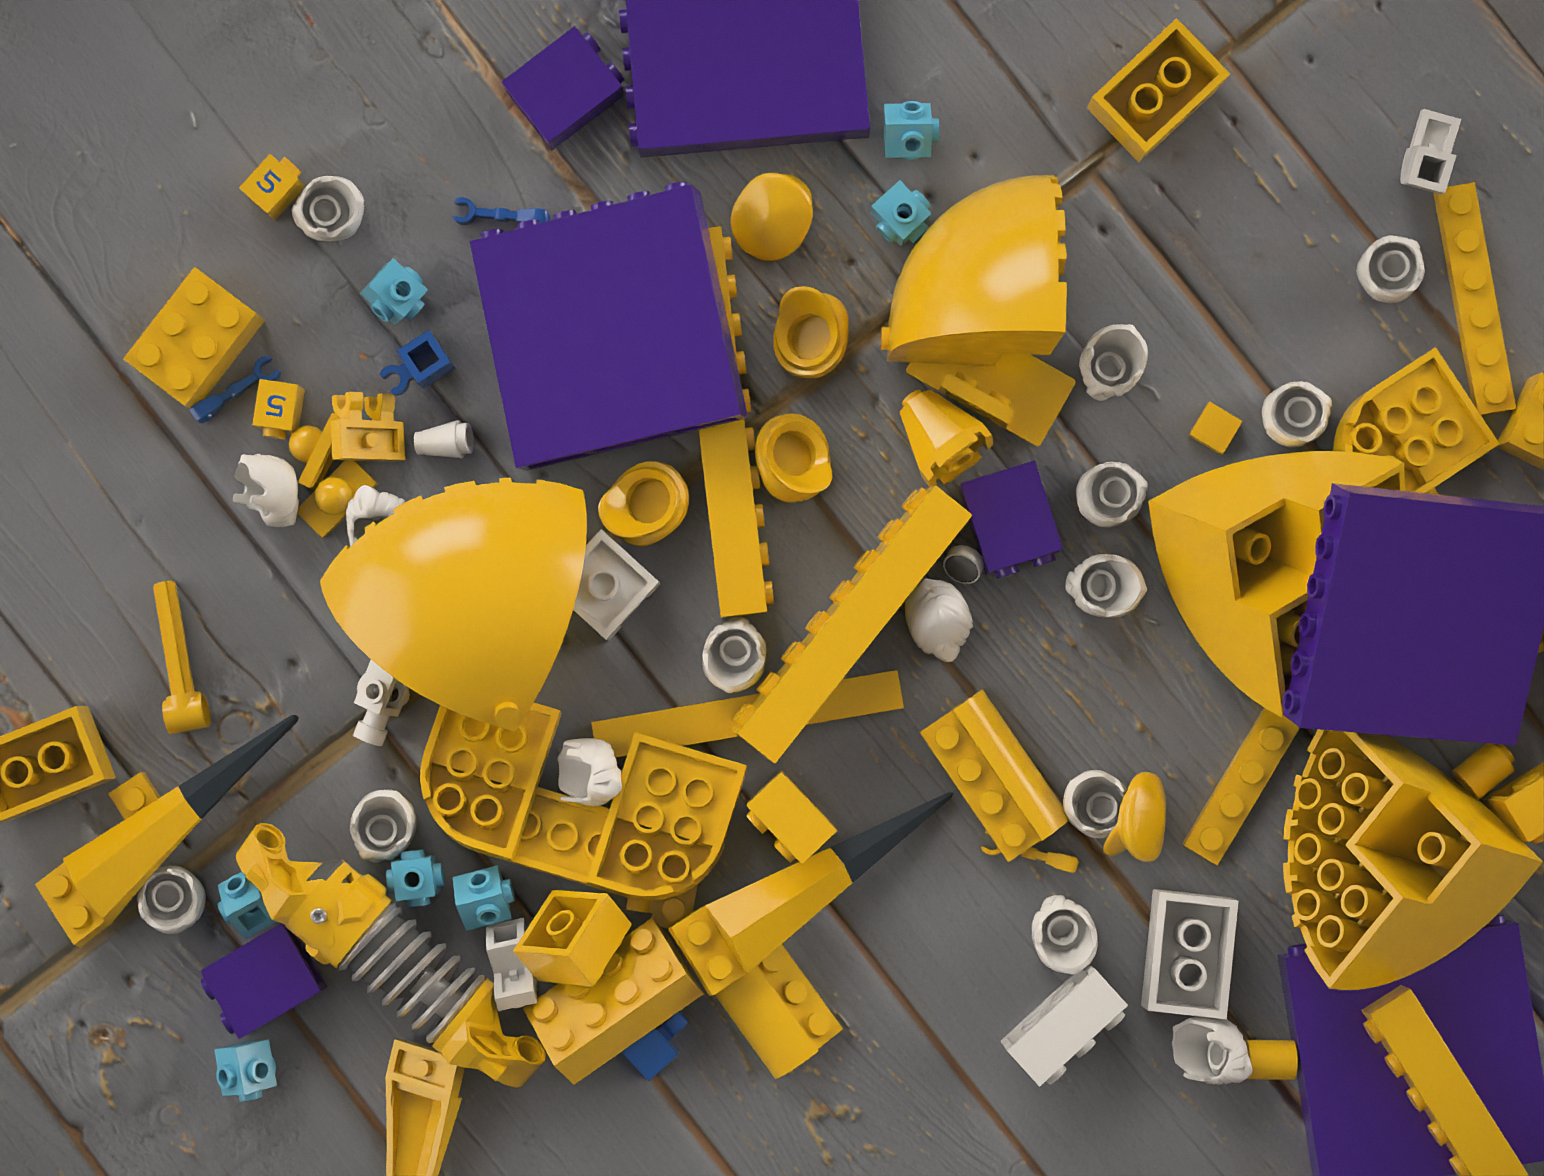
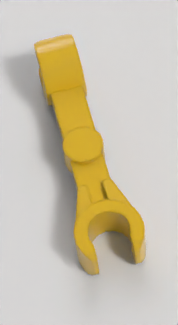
(1057, 860)

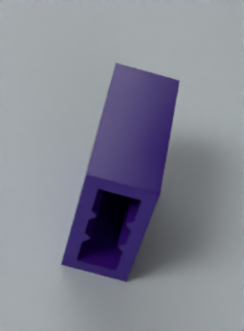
(564, 87)
(1011, 519)
(262, 980)

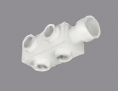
(375, 695)

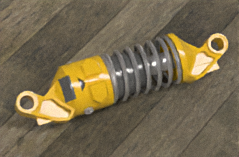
(356, 927)

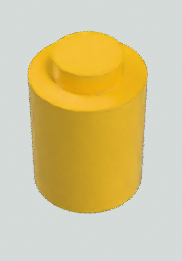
(1484, 769)
(1272, 1059)

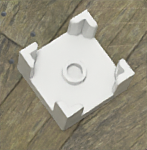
(610, 585)

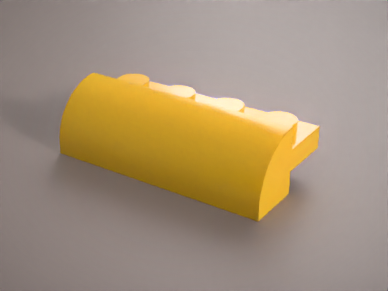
(995, 775)
(779, 1013)

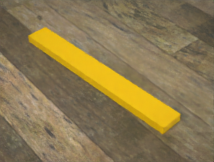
(714, 719)

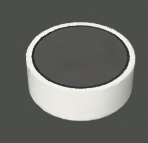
(963, 564)

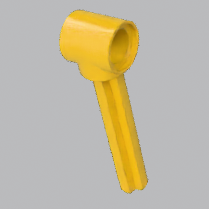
(184, 708)

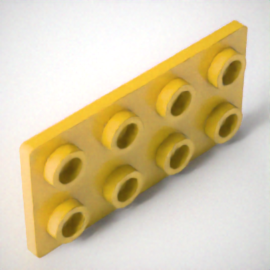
(1015, 394)

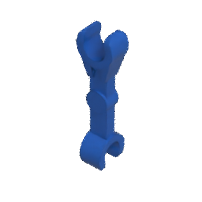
(499, 214)
(208, 407)

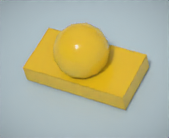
(315, 449)
(329, 501)

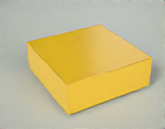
(1215, 428)

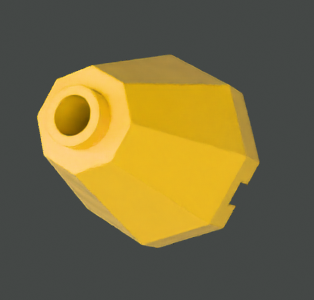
(942, 436)

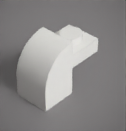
(1429, 158)
(512, 980)

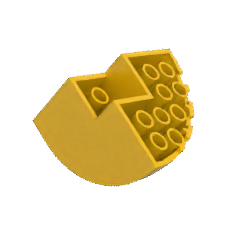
(984, 279)
(1242, 555)
(466, 593)
(1391, 860)

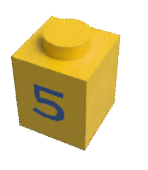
(273, 185)
(278, 408)

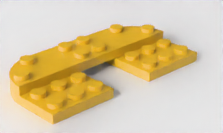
(1420, 420)
(646, 847)

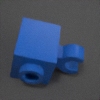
(423, 361)
(656, 1049)

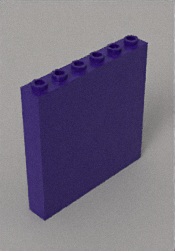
(743, 74)
(608, 327)
(1420, 617)
(1358, 1108)

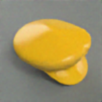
(772, 216)
(810, 332)
(793, 458)
(645, 503)
(1140, 820)

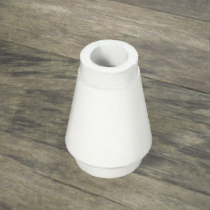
(446, 440)

